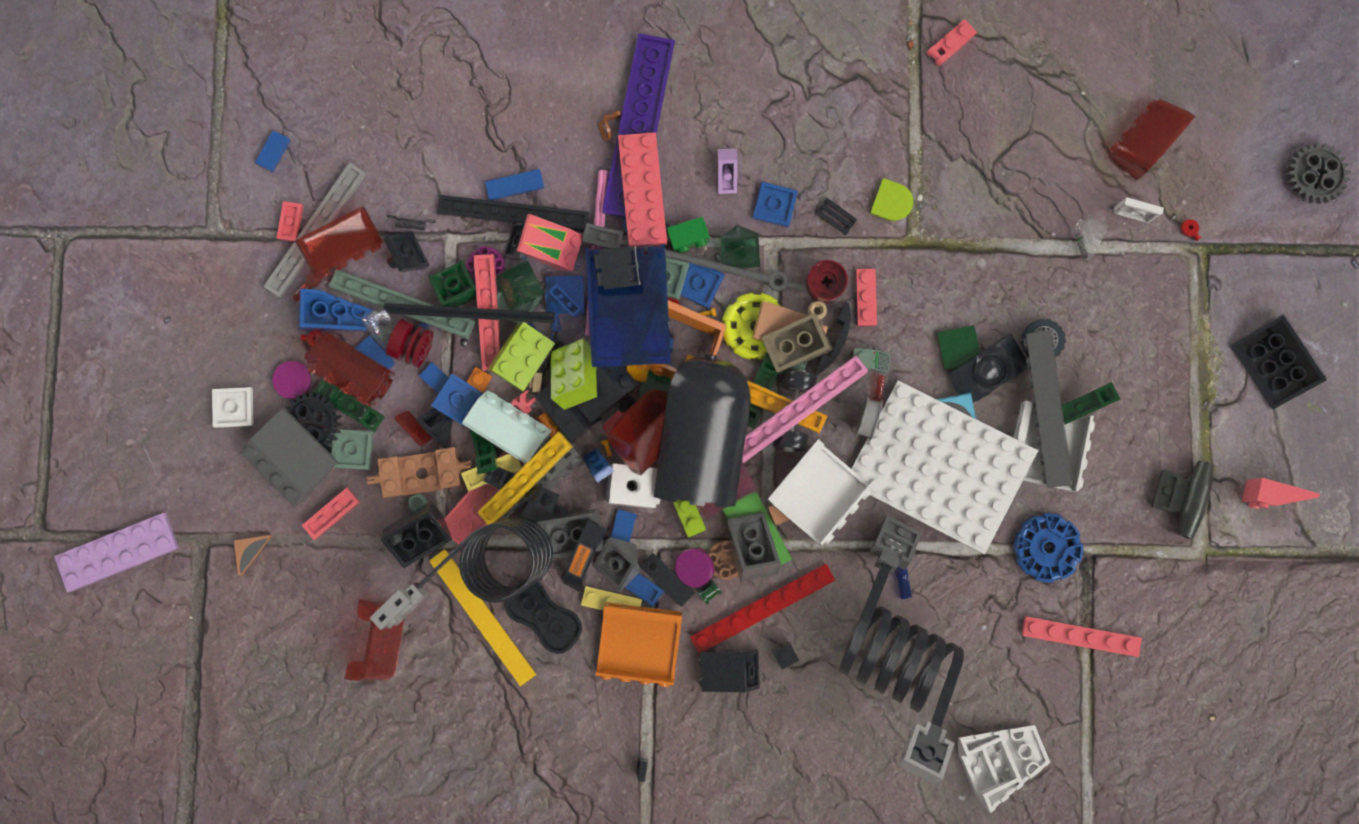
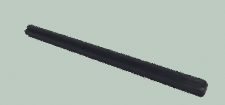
(474, 313)

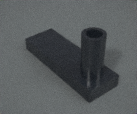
(667, 579)

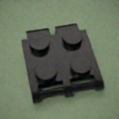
(617, 267)

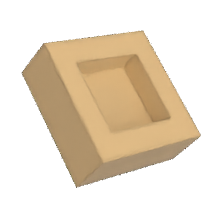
(535, 383)

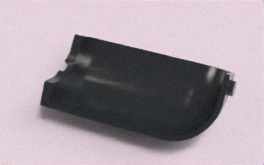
(703, 433)

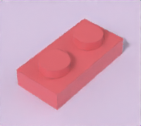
(290, 221)

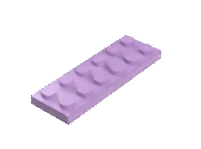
(116, 552)

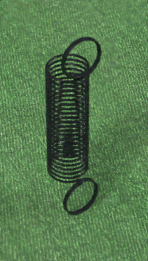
(409, 223)
(557, 343)

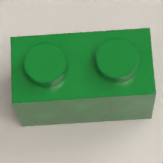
(688, 235)

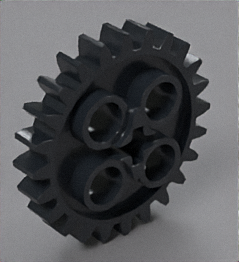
(316, 405)

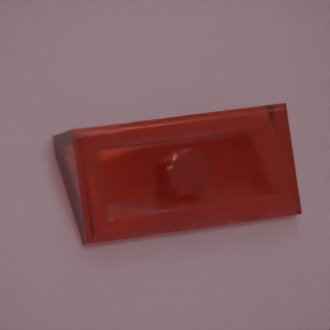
(412, 427)

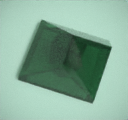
(740, 248)
(519, 285)

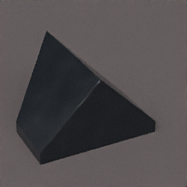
(437, 426)

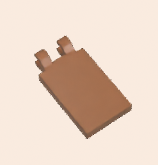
(774, 317)

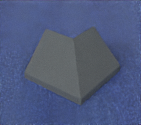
(618, 562)

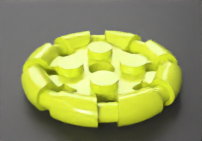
(743, 325)

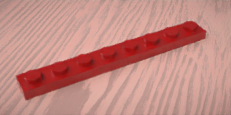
(762, 608)

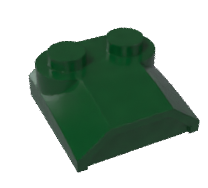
(453, 285)

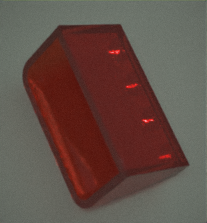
(1150, 137)
(339, 243)
(639, 431)

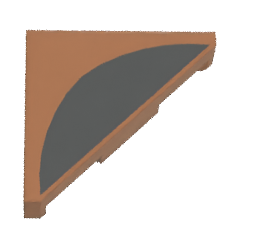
(248, 550)

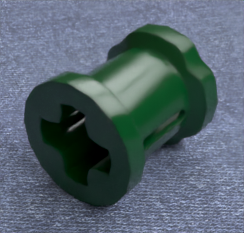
(709, 592)

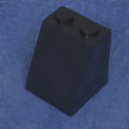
(729, 670)

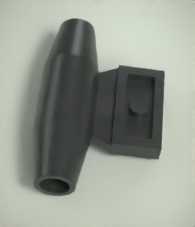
(1188, 497)

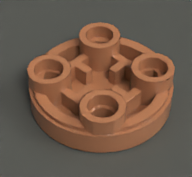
(723, 560)

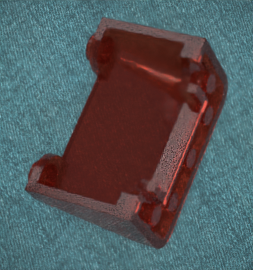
(381, 647)

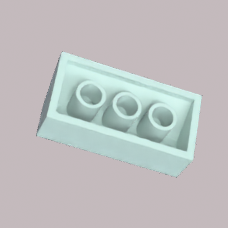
(507, 427)

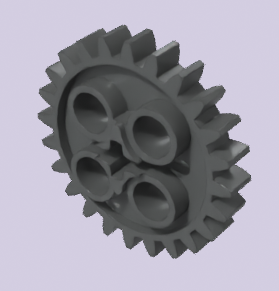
(1302, 168)

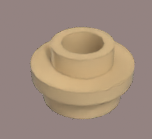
(818, 304)

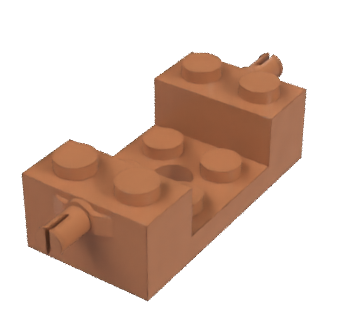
(399, 474)

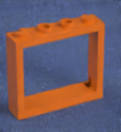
(696, 321)

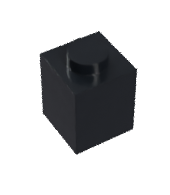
(785, 655)

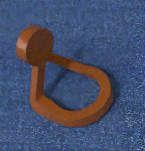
(606, 118)

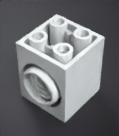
(643, 491)

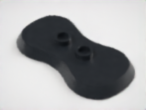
(554, 625)

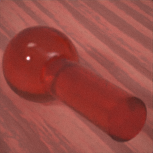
(311, 282)
(880, 389)

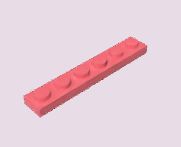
(487, 299)
(1081, 636)

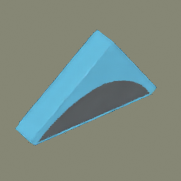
(961, 403)

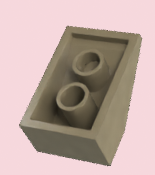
(797, 343)

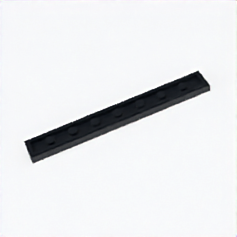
(509, 212)

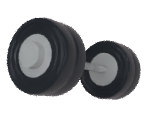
(800, 382)

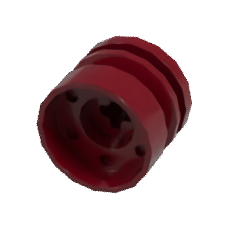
(832, 272)
(409, 342)

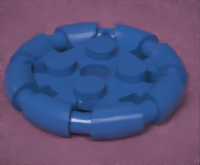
(1039, 555)

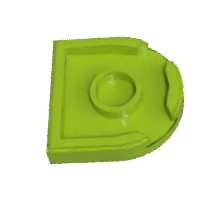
(892, 201)

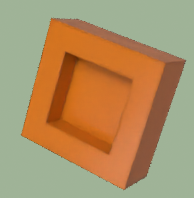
(479, 379)

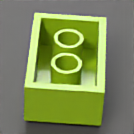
(521, 356)
(572, 375)

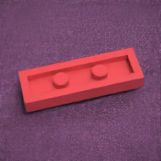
(866, 297)
(331, 513)

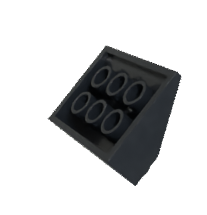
(1279, 361)

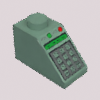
(872, 359)

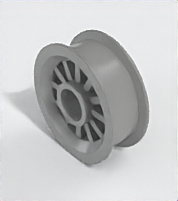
(868, 418)

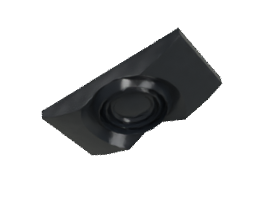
(989, 369)

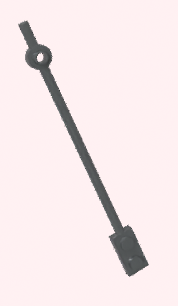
(611, 238)

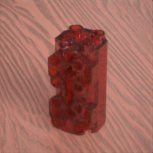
(348, 368)

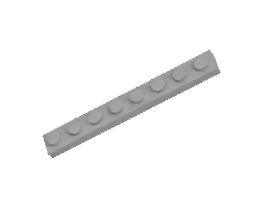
(326, 213)

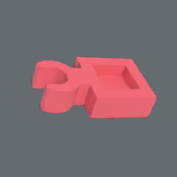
(523, 403)

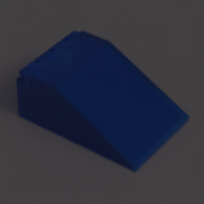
(630, 321)

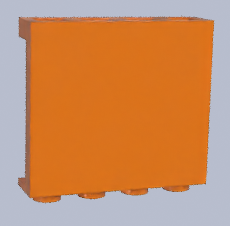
(639, 644)

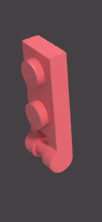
(952, 42)

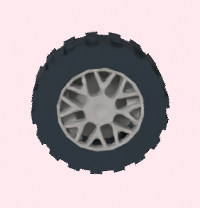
(1046, 325)

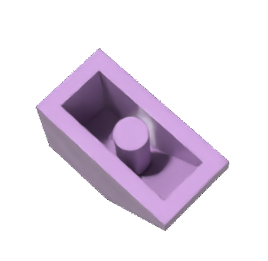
(727, 171)

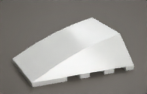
(1001, 762)

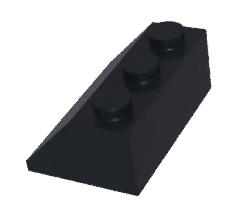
(569, 420)
(416, 534)

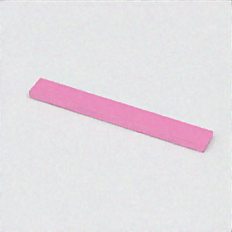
(803, 407)

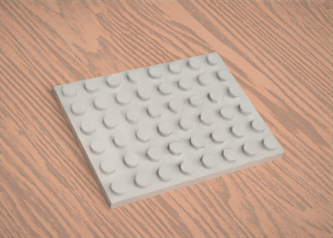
(943, 467)

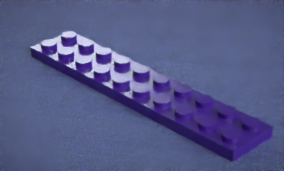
(641, 106)

